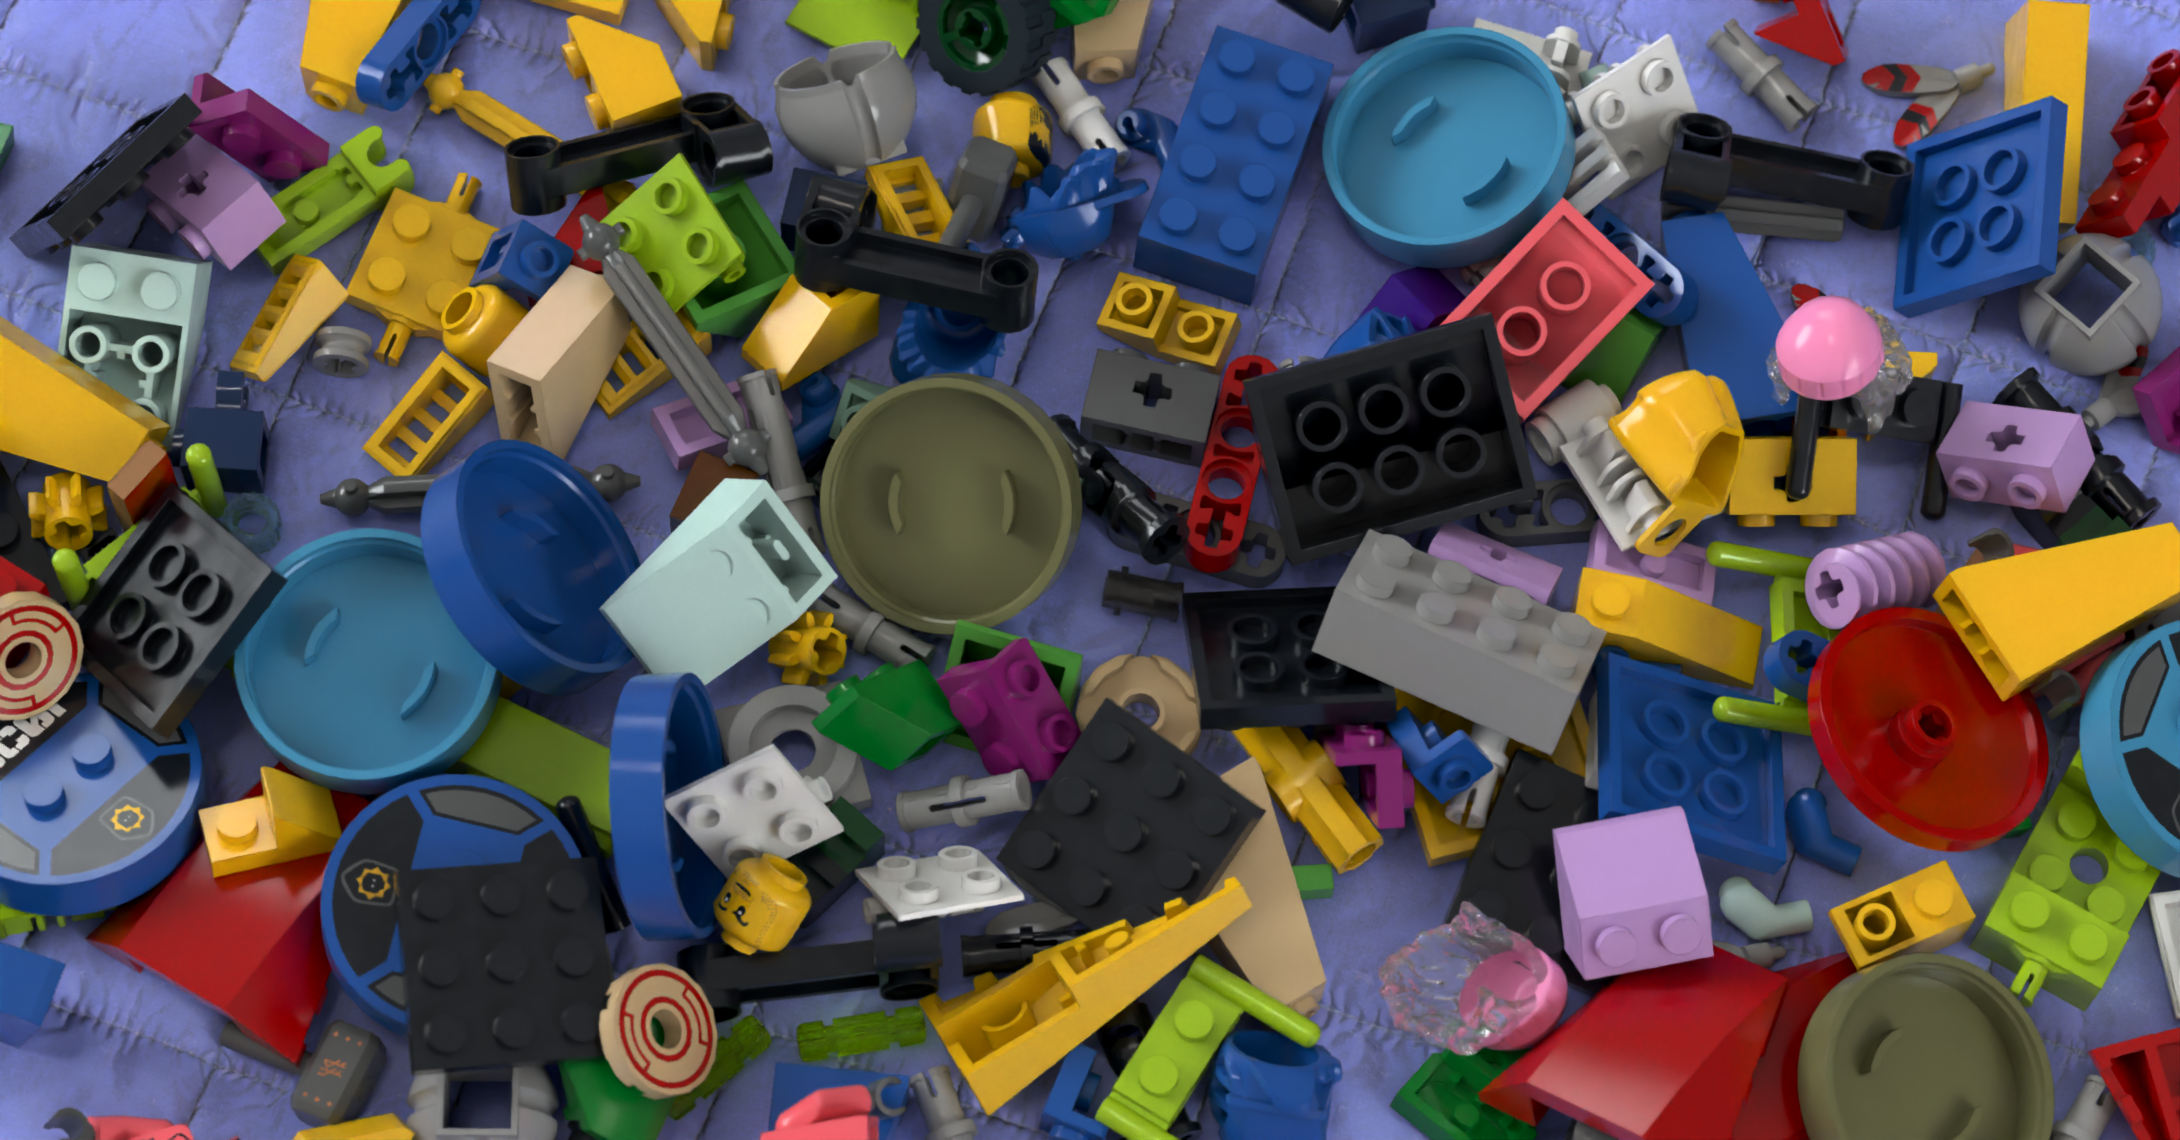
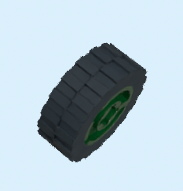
(988, 59)

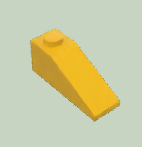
(1669, 627)

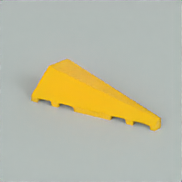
(1030, 1020)

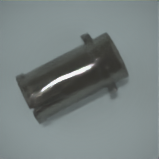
(1141, 595)

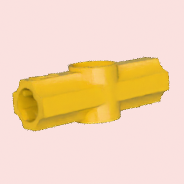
(1313, 793)

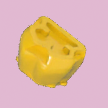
(1688, 444)

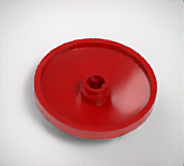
(1923, 732)

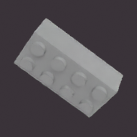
(1459, 640)

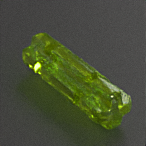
(861, 1033)
(747, 1039)

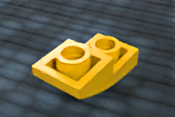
(1162, 324)

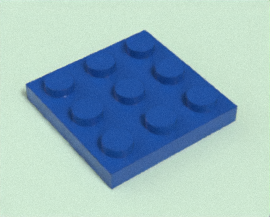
(1982, 208)
(1669, 751)

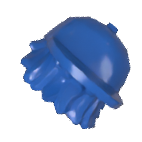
(1070, 207)
(943, 342)

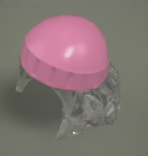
(1840, 351)
(1474, 986)

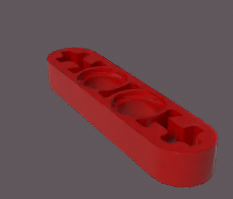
(1226, 462)

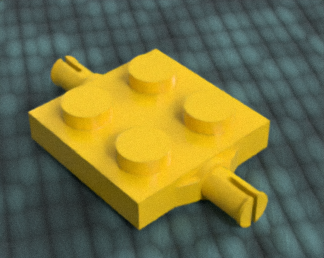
(418, 263)

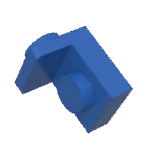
(522, 260)
(1438, 761)
(1071, 1091)

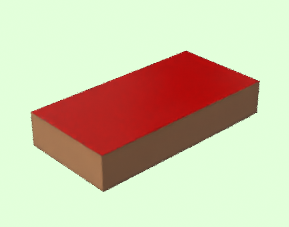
(140, 483)

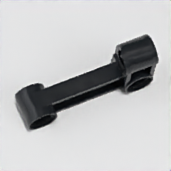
(710, 132)
(1711, 157)
(842, 250)
(899, 961)

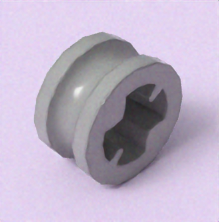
(342, 351)

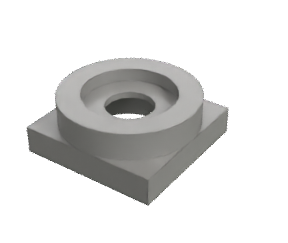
(793, 707)

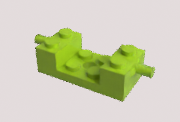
(2051, 923)

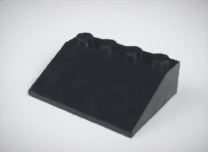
(1389, 438)

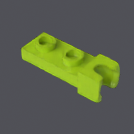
(334, 198)

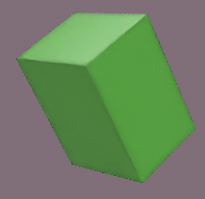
(1314, 881)

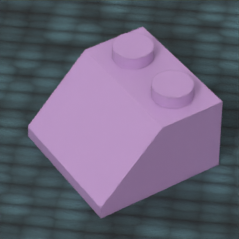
(1631, 893)

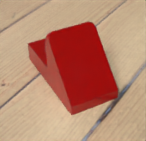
(1808, 30)

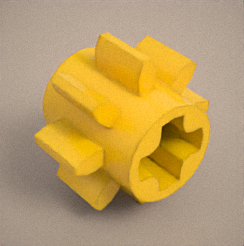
(67, 511)
(808, 649)

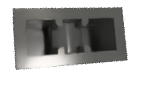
(1171, 430)

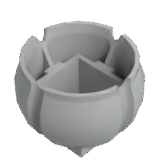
(849, 107)
(2118, 332)
(531, 1111)

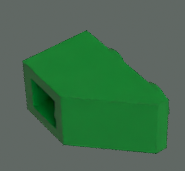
(889, 714)

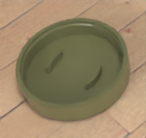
(950, 502)
(1924, 1056)

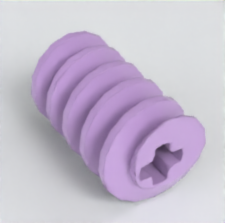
(1873, 576)

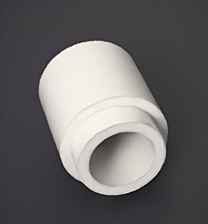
(1565, 415)

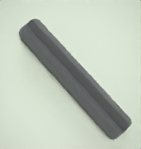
(1775, 217)

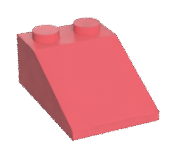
(1554, 302)

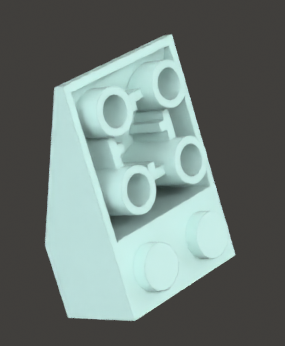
(136, 323)
(719, 584)

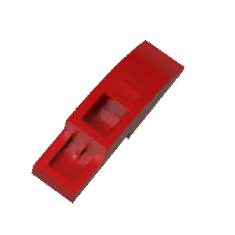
(2147, 169)

